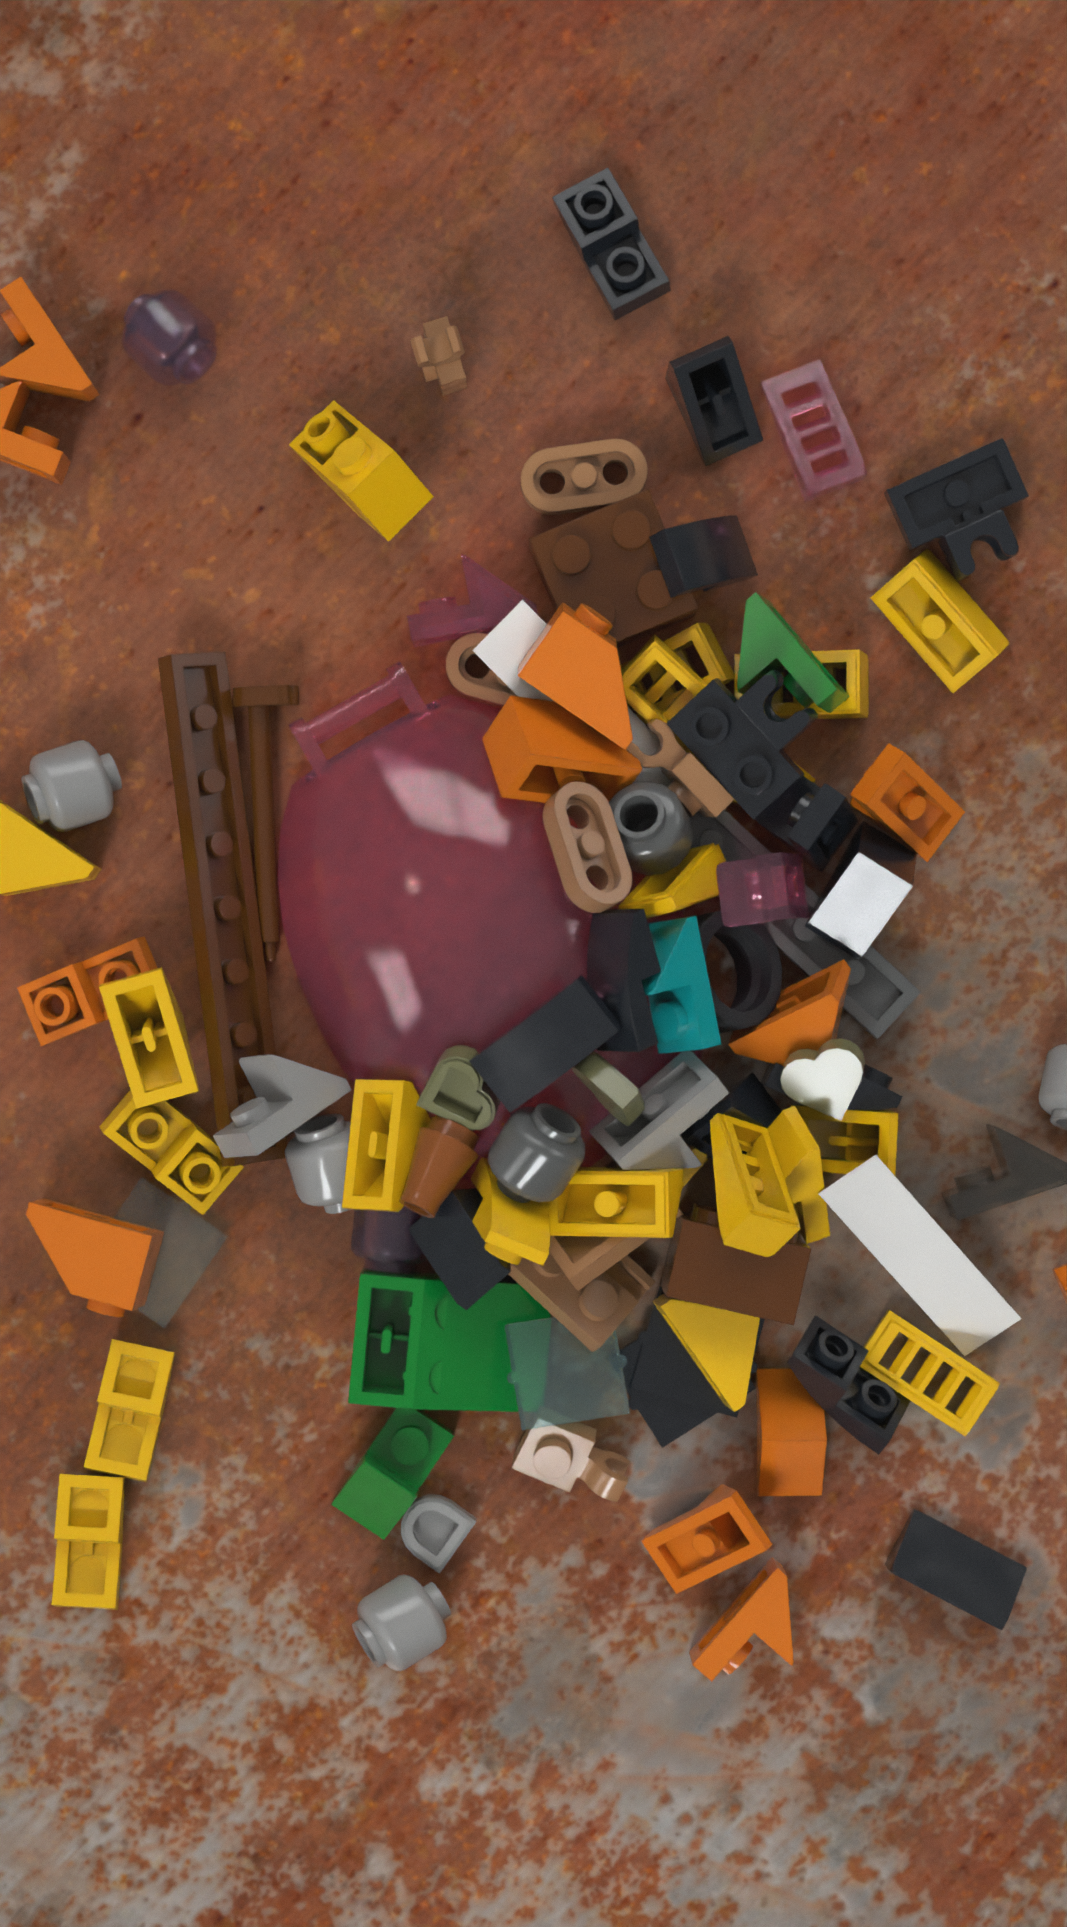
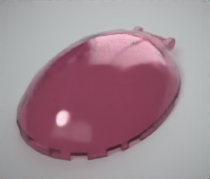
(429, 900)

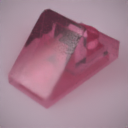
(445, 621)
(762, 889)

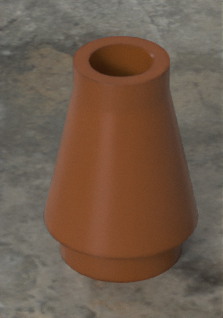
(438, 1163)

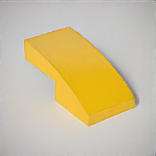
(129, 1410)
(88, 1541)

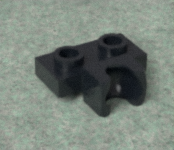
(961, 505)
(744, 740)

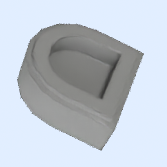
(435, 1529)

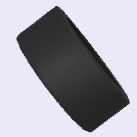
(756, 968)

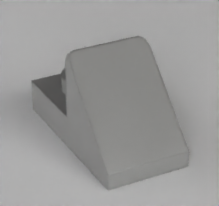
(285, 1100)
(673, 1102)

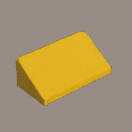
(940, 620)
(618, 1203)

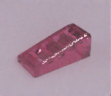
(833, 478)

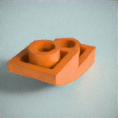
(71, 996)

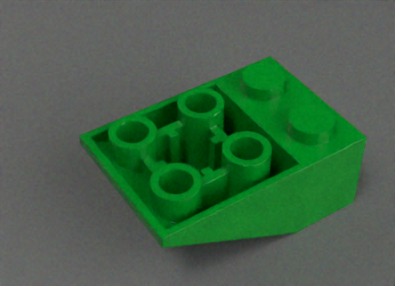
(429, 1351)

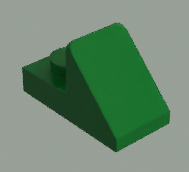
(774, 645)
(393, 1470)

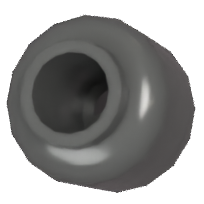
(652, 827)
(537, 1153)

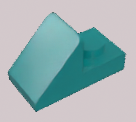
(681, 992)

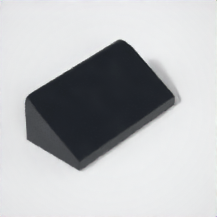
(956, 1568)

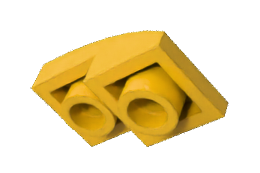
(172, 1149)
(507, 1226)

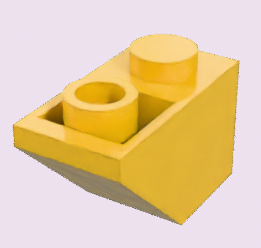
(361, 470)

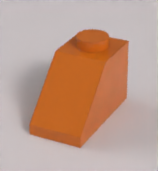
(581, 670)
(543, 746)
(98, 1254)

